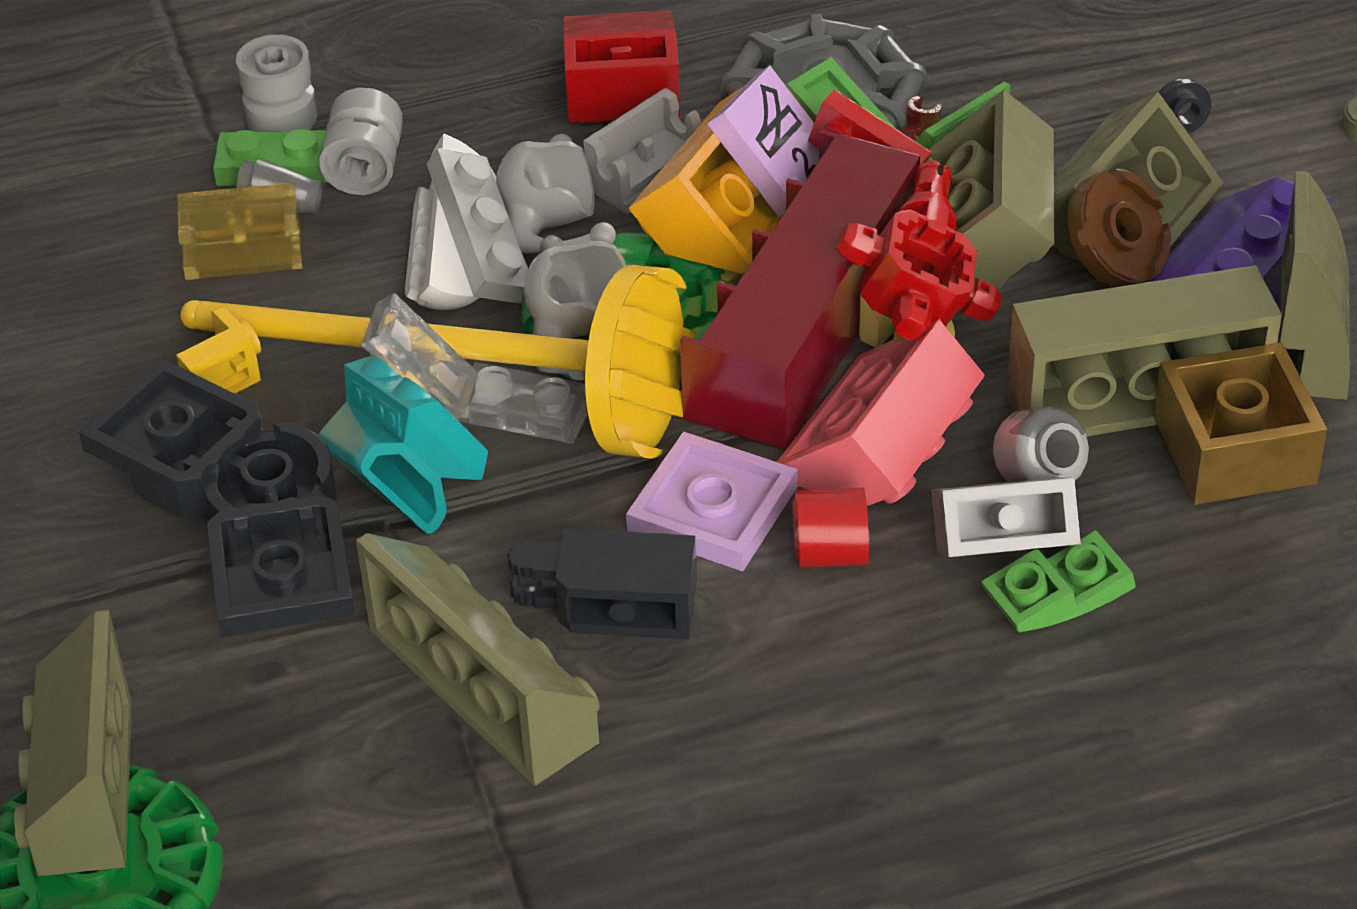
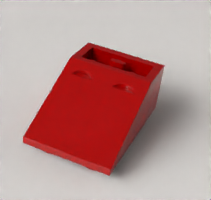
(618, 62)

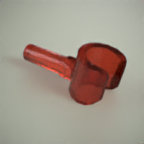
(918, 119)

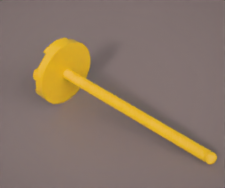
(627, 361)

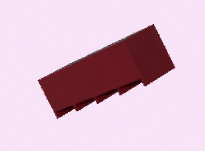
(797, 302)

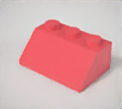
(886, 416)

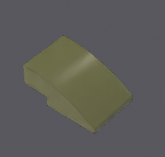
(1315, 292)

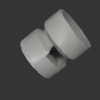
(276, 84)
(361, 141)

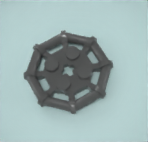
(810, 42)

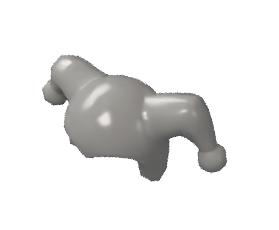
(544, 189)
(567, 286)

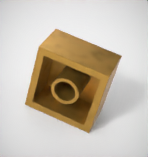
(1239, 423)

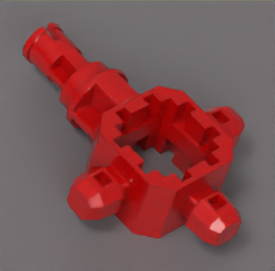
(922, 240)

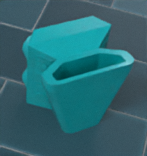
(401, 442)

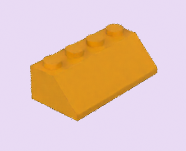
(704, 204)

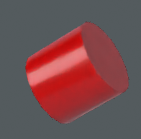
(830, 527)

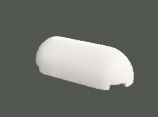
(434, 266)

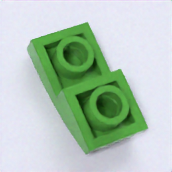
(1056, 589)

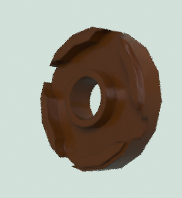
(1095, 234)

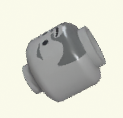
(1040, 445)

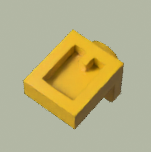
(228, 356)

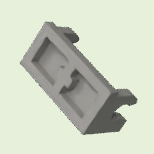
(636, 148)

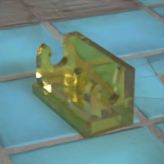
(240, 231)

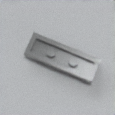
(479, 225)

